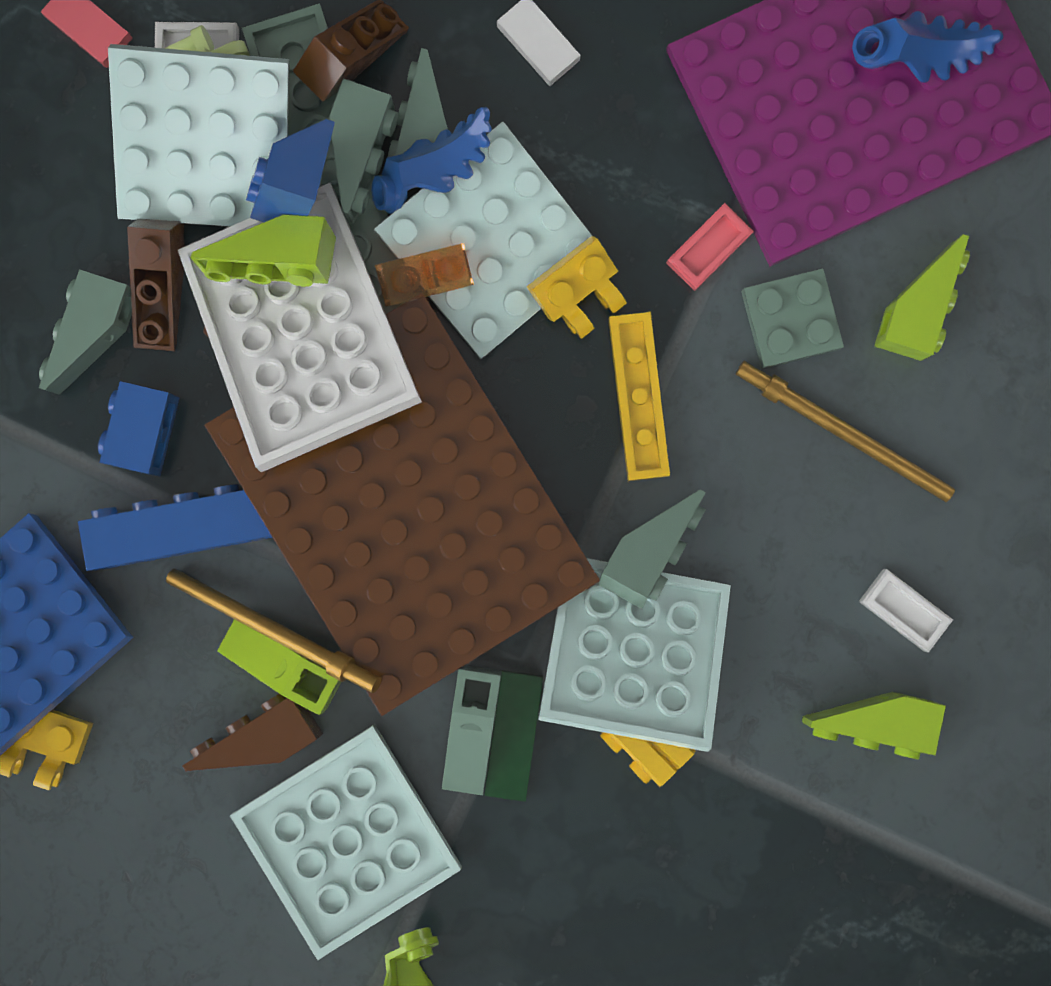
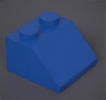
(291, 174)

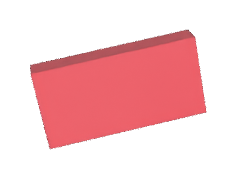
(87, 26)
(709, 247)

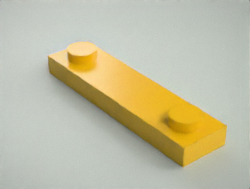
(639, 396)

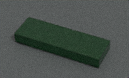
(513, 735)

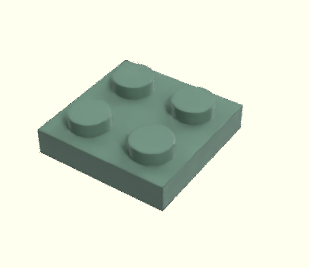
(792, 318)

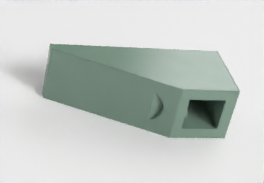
(422, 113)
(360, 126)
(92, 322)
(643, 553)
(471, 729)

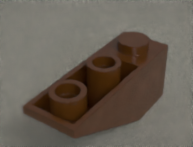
(348, 48)
(155, 282)
(265, 740)

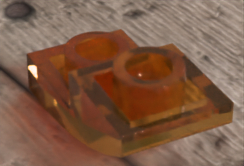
(424, 274)

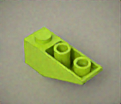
(278, 250)
(916, 315)
(279, 667)
(887, 719)

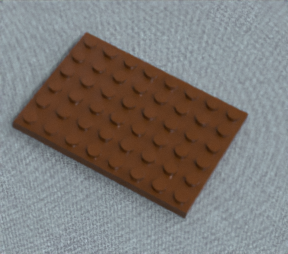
(419, 528)

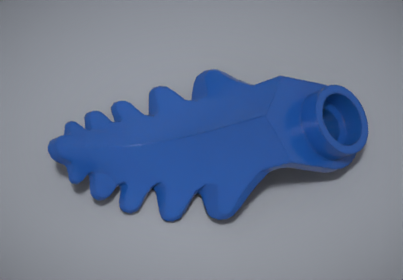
(924, 45)
(433, 164)

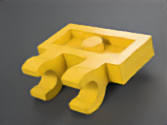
(572, 280)
(57, 737)

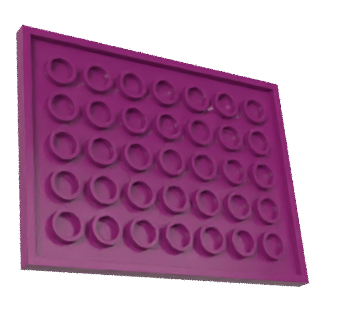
(836, 144)

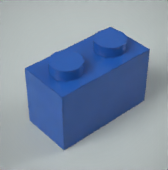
(138, 428)

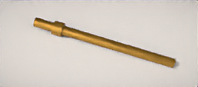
(776, 390)
(336, 664)

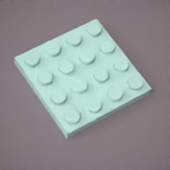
(192, 130)
(511, 234)
(638, 668)
(346, 842)

